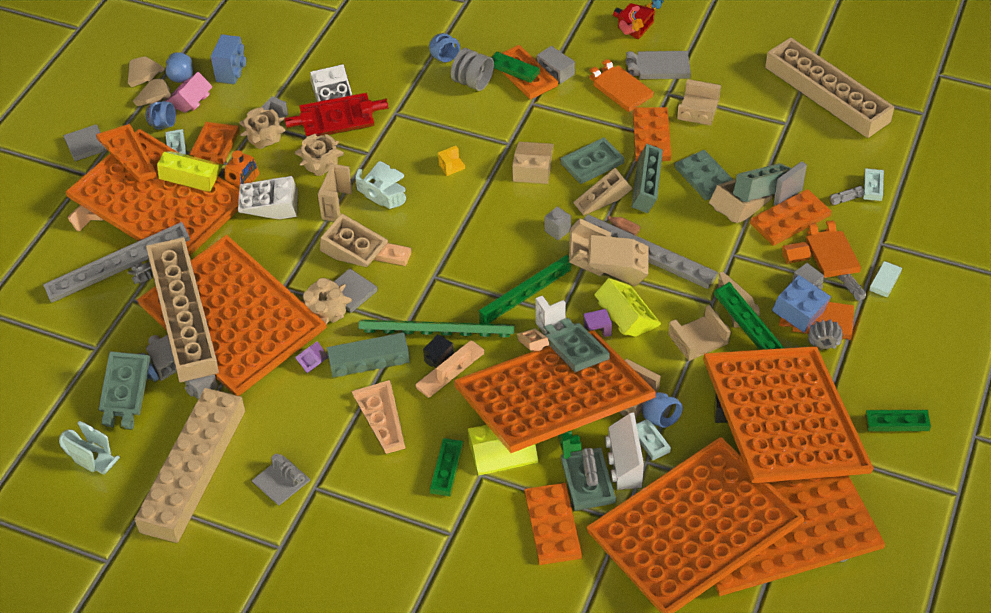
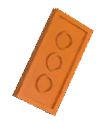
(540, 85)
(651, 128)
(790, 217)
(552, 524)

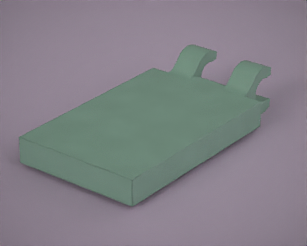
(575, 345)
(123, 388)

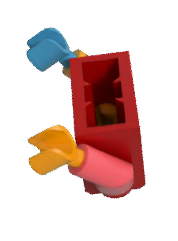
(636, 18)

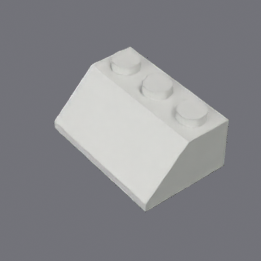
(625, 453)

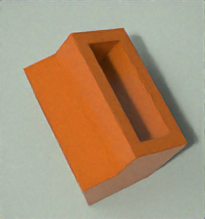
(796, 252)

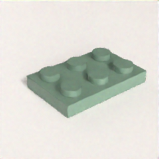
(592, 160)
(702, 173)
(582, 494)

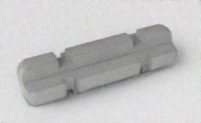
(846, 195)
(853, 286)
(590, 467)

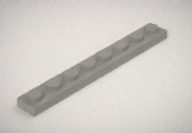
(664, 258)
(110, 264)

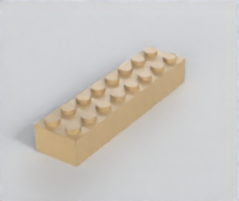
(829, 87)
(182, 310)
(190, 465)

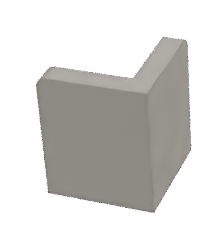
(277, 105)

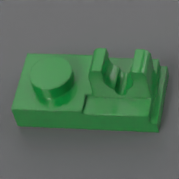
(569, 443)

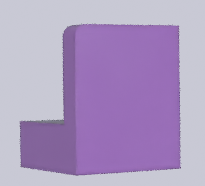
(597, 320)
(312, 357)

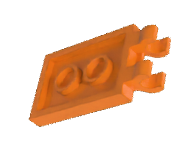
(620, 86)
(215, 142)
(831, 251)
(837, 313)

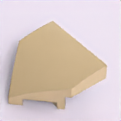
(142, 70)
(153, 92)

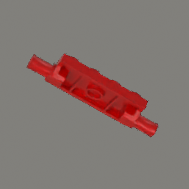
(337, 115)

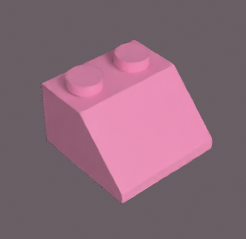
(190, 93)

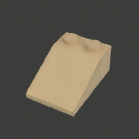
(532, 162)
(732, 206)
(351, 242)
(619, 257)

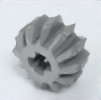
(825, 334)

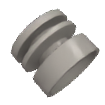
(472, 69)

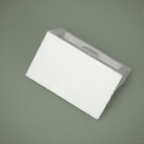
(549, 314)

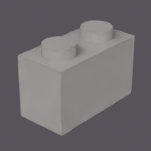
(556, 64)

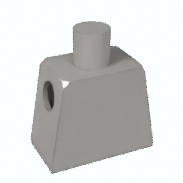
(161, 356)

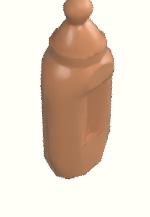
(625, 225)

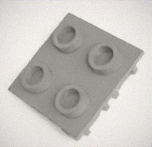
(138, 272)
(280, 479)

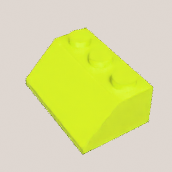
(188, 170)
(626, 308)
(492, 455)

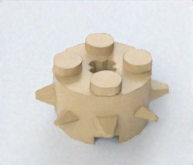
(262, 127)
(319, 153)
(326, 300)

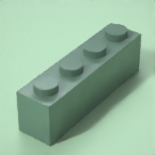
(647, 178)
(758, 182)
(368, 355)

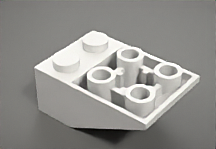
(330, 83)
(269, 198)

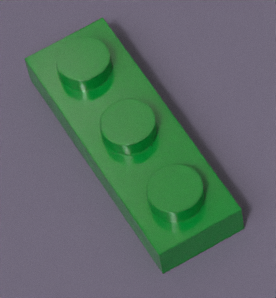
(515, 67)
(897, 420)
(446, 467)

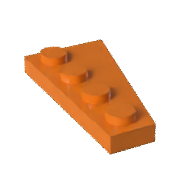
(128, 151)

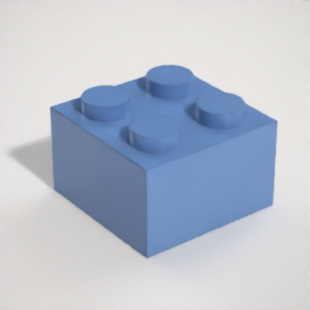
(228, 59)
(801, 303)

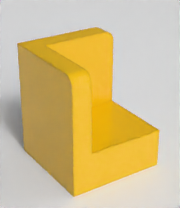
(450, 161)

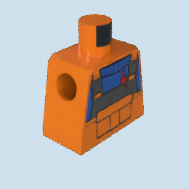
(241, 169)

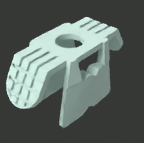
(385, 189)
(82, 451)

